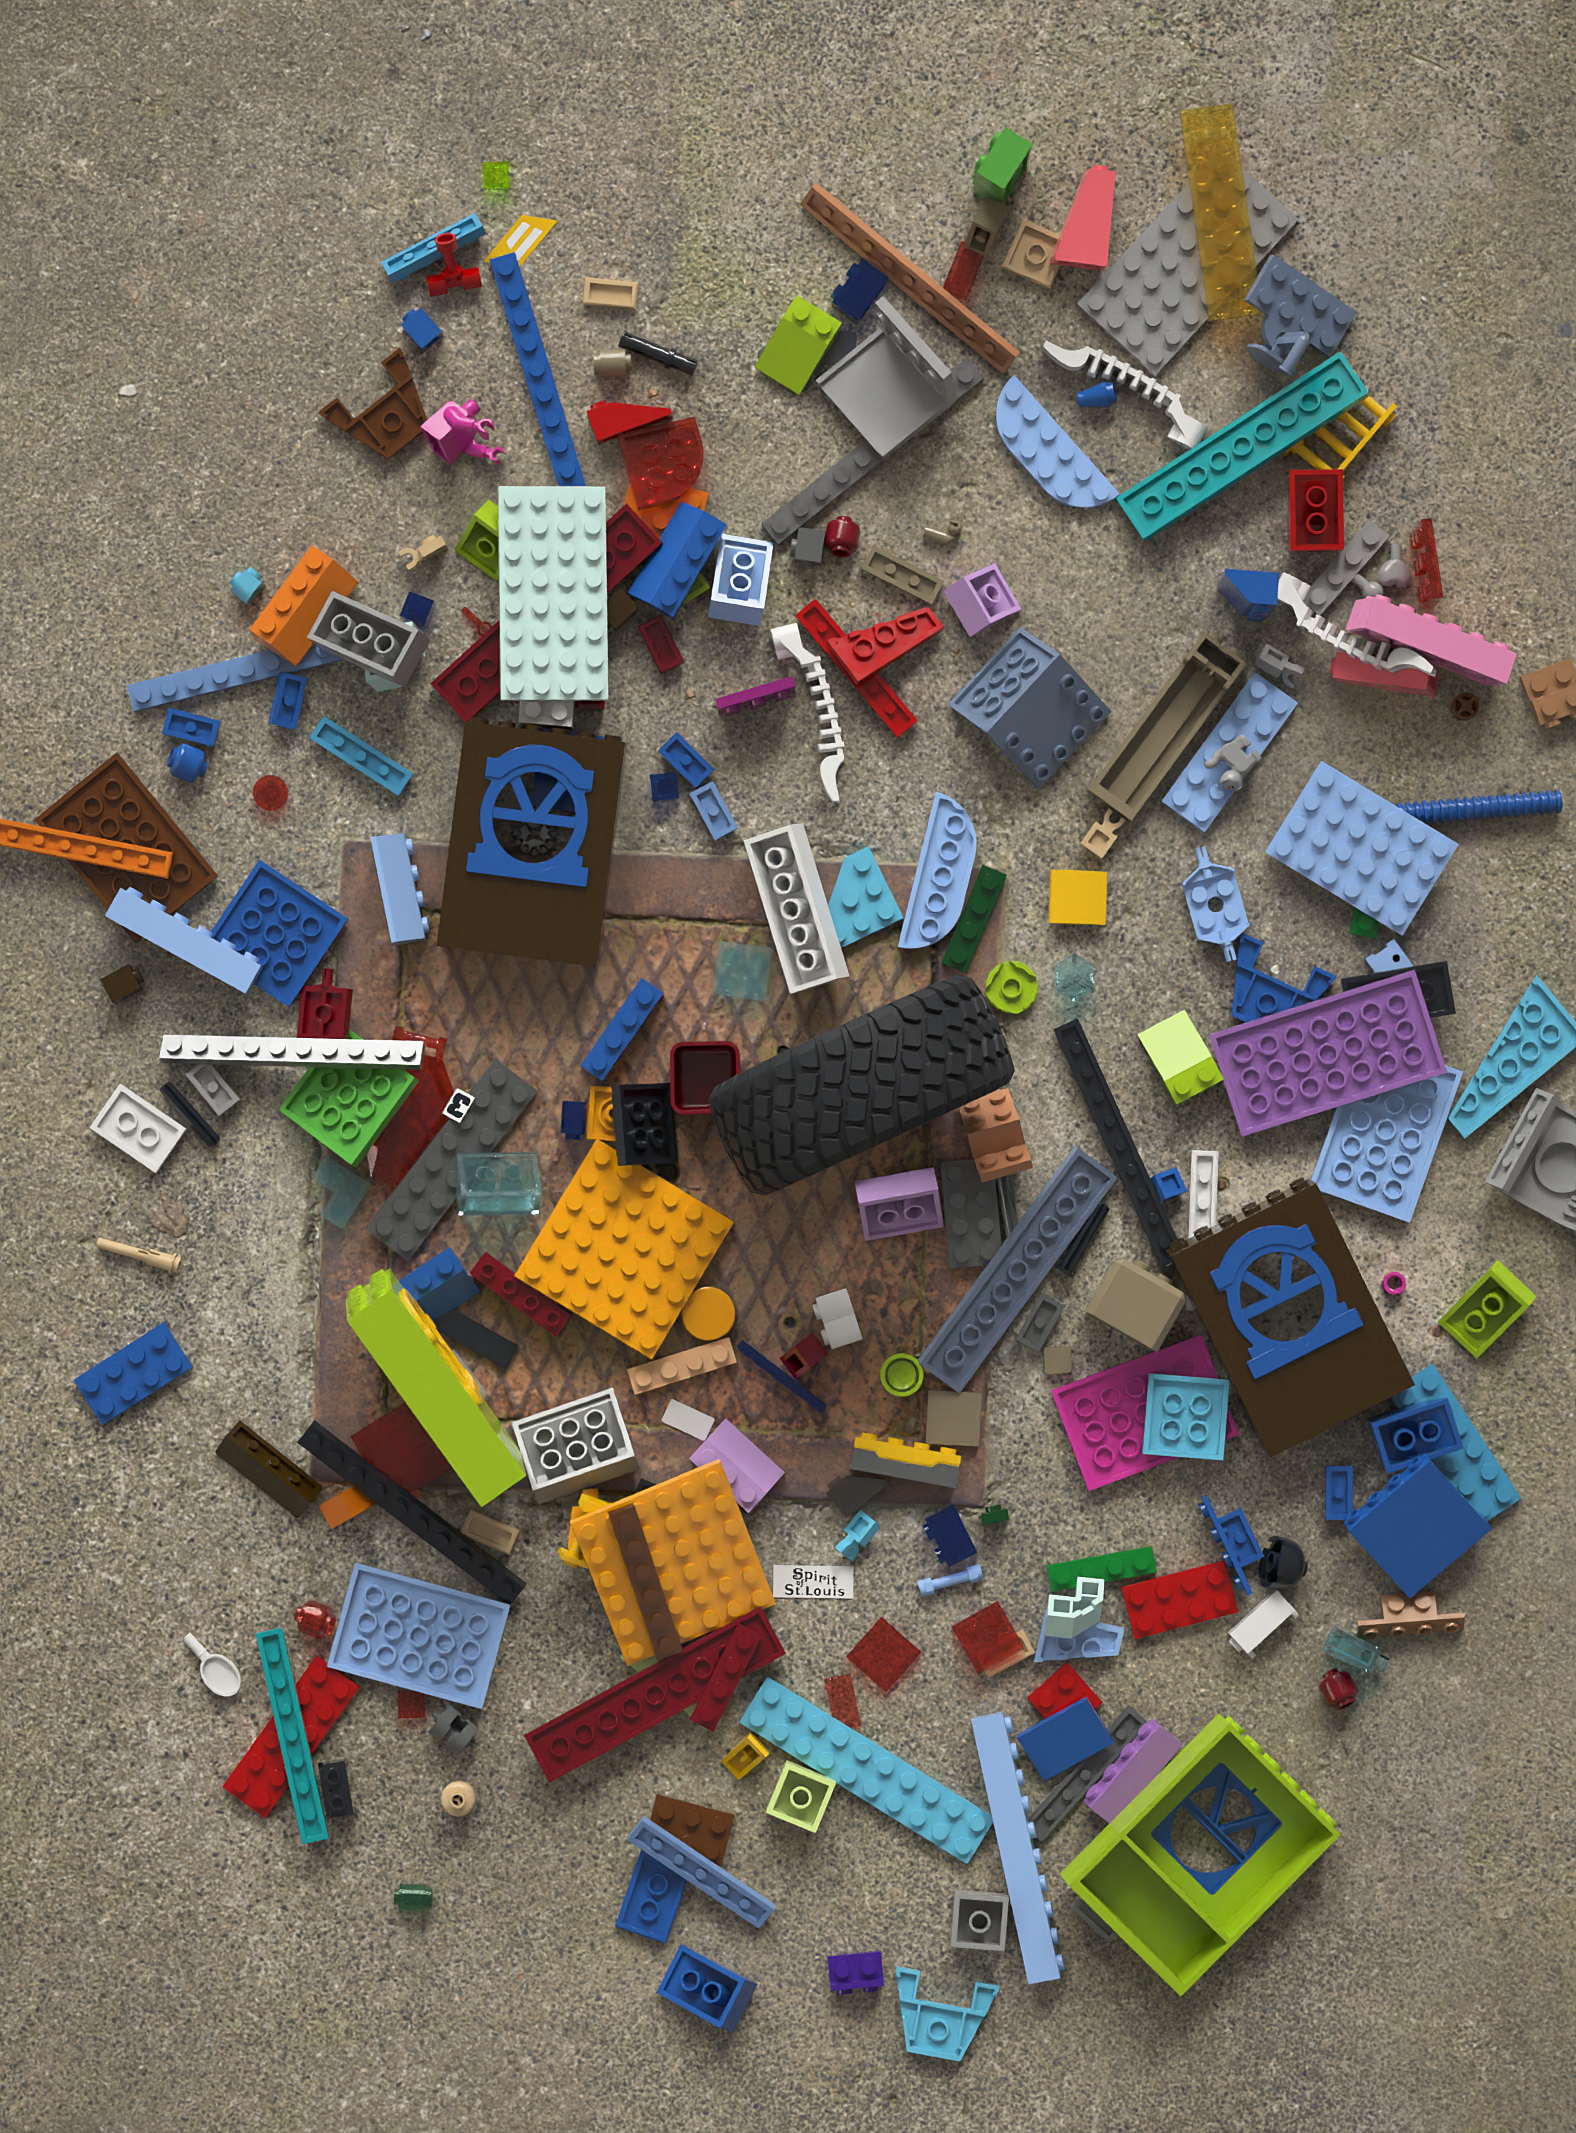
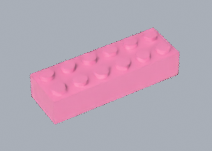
(1437, 643)

